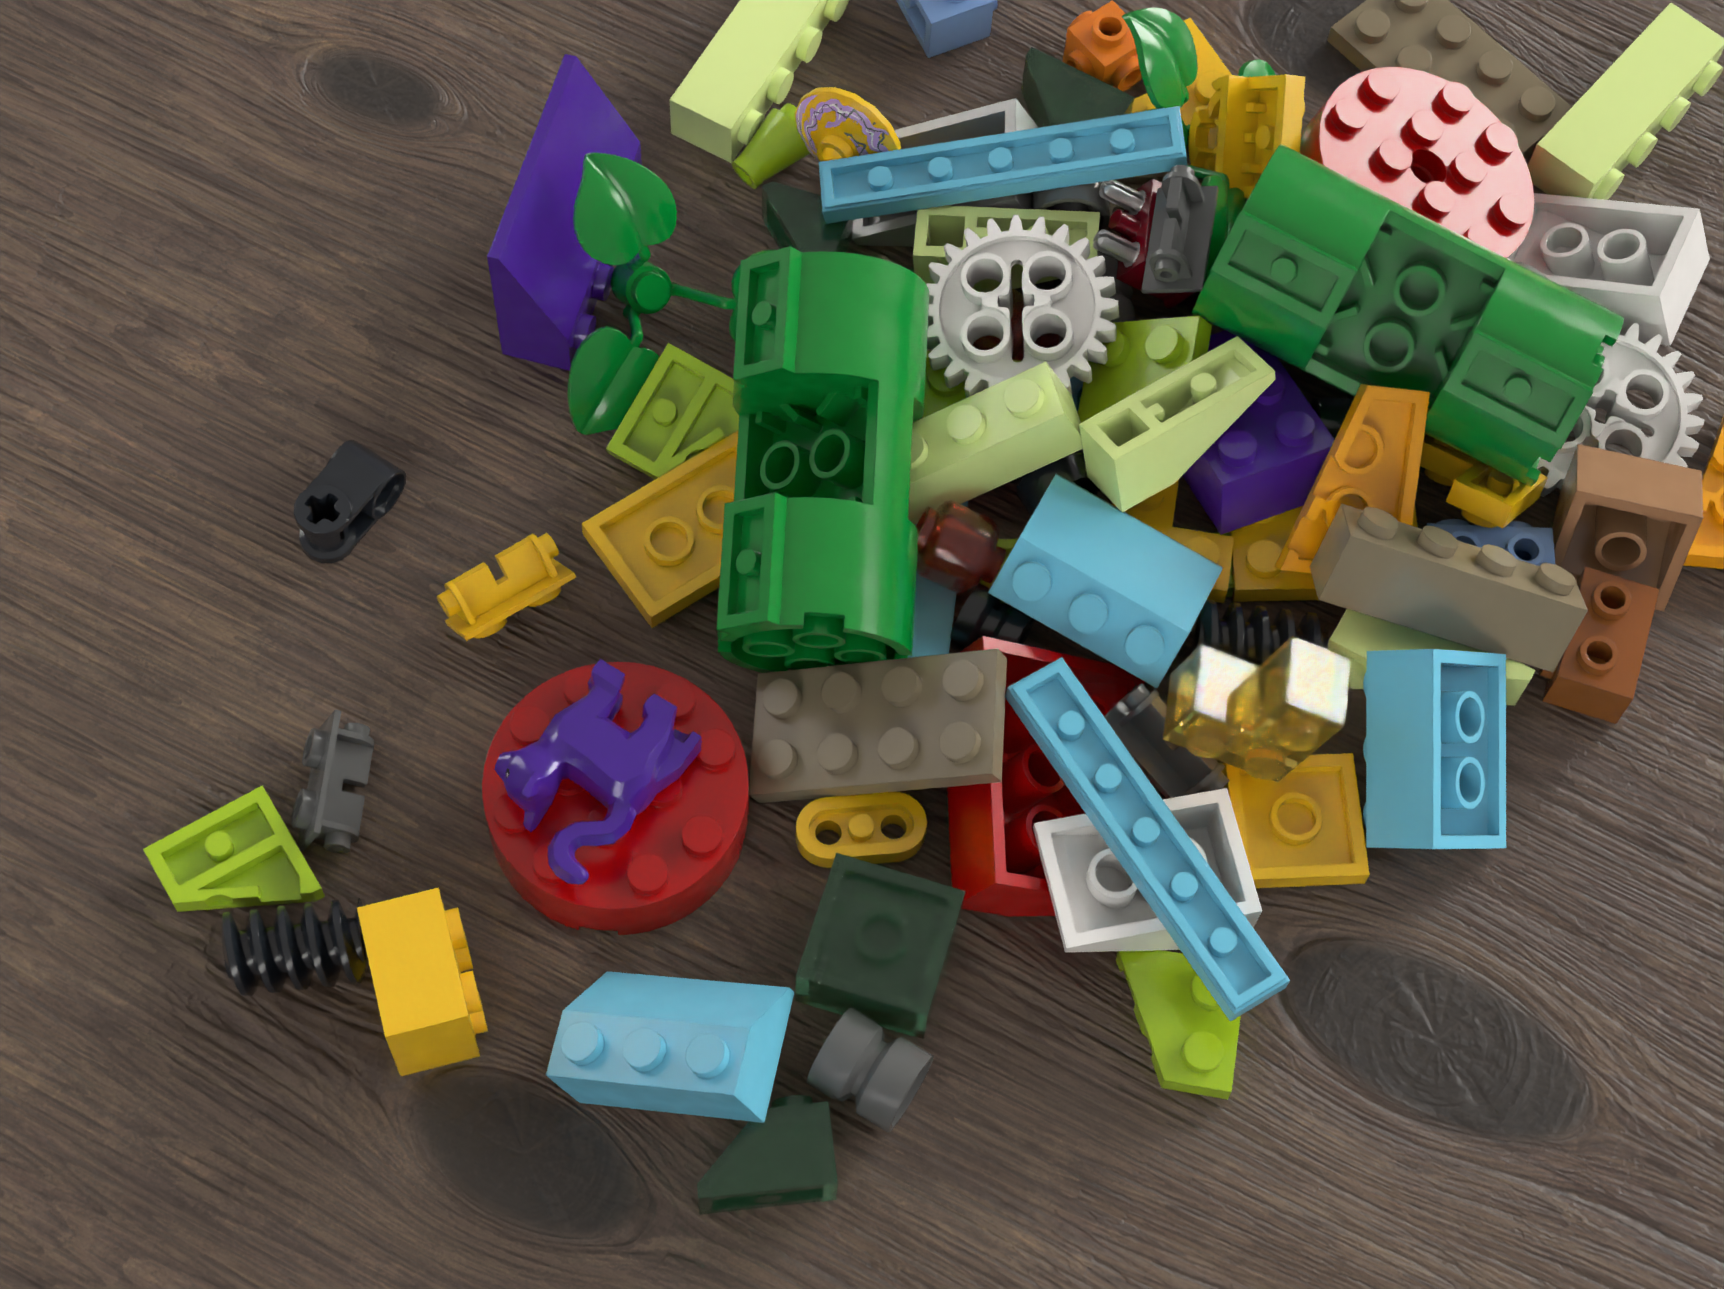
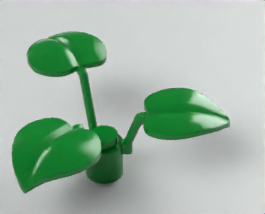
(1169, 66)
(614, 218)

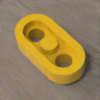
(859, 825)

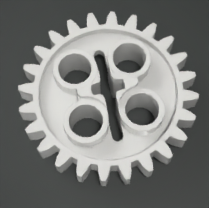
(1075, 309)
(1625, 368)

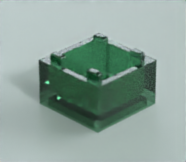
(879, 945)

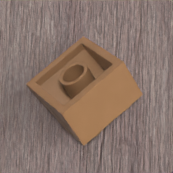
(1627, 518)

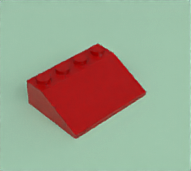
(993, 823)

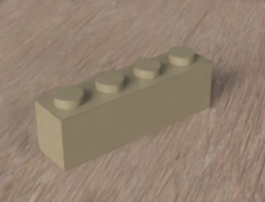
(1447, 587)

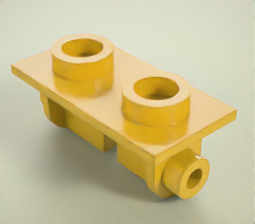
(531, 578)

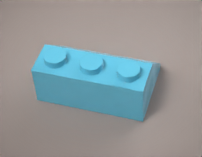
(1106, 580)
(1435, 749)
(672, 1045)

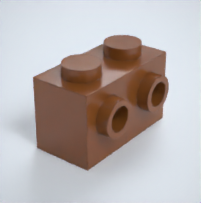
(1607, 650)

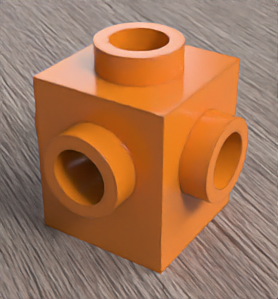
(1103, 47)

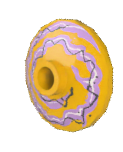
(842, 125)

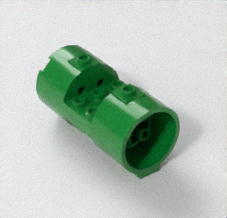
(1405, 303)
(820, 508)

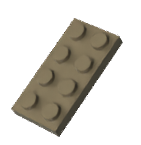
(1448, 44)
(879, 727)

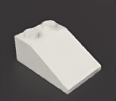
(1621, 256)
(1098, 901)

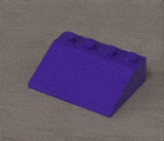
(536, 266)

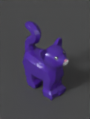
(602, 758)

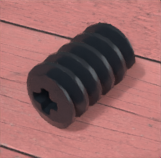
(1256, 638)
(294, 949)

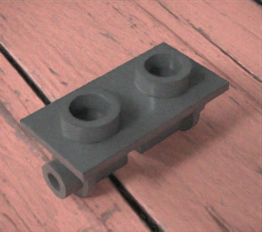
(1180, 234)
(1174, 770)
(324, 808)

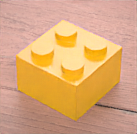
(418, 982)

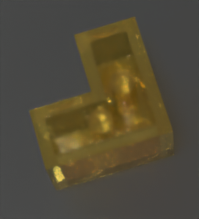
(1255, 714)

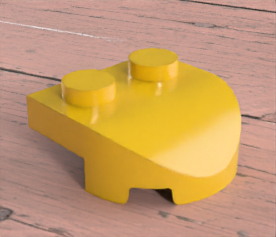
(1247, 125)

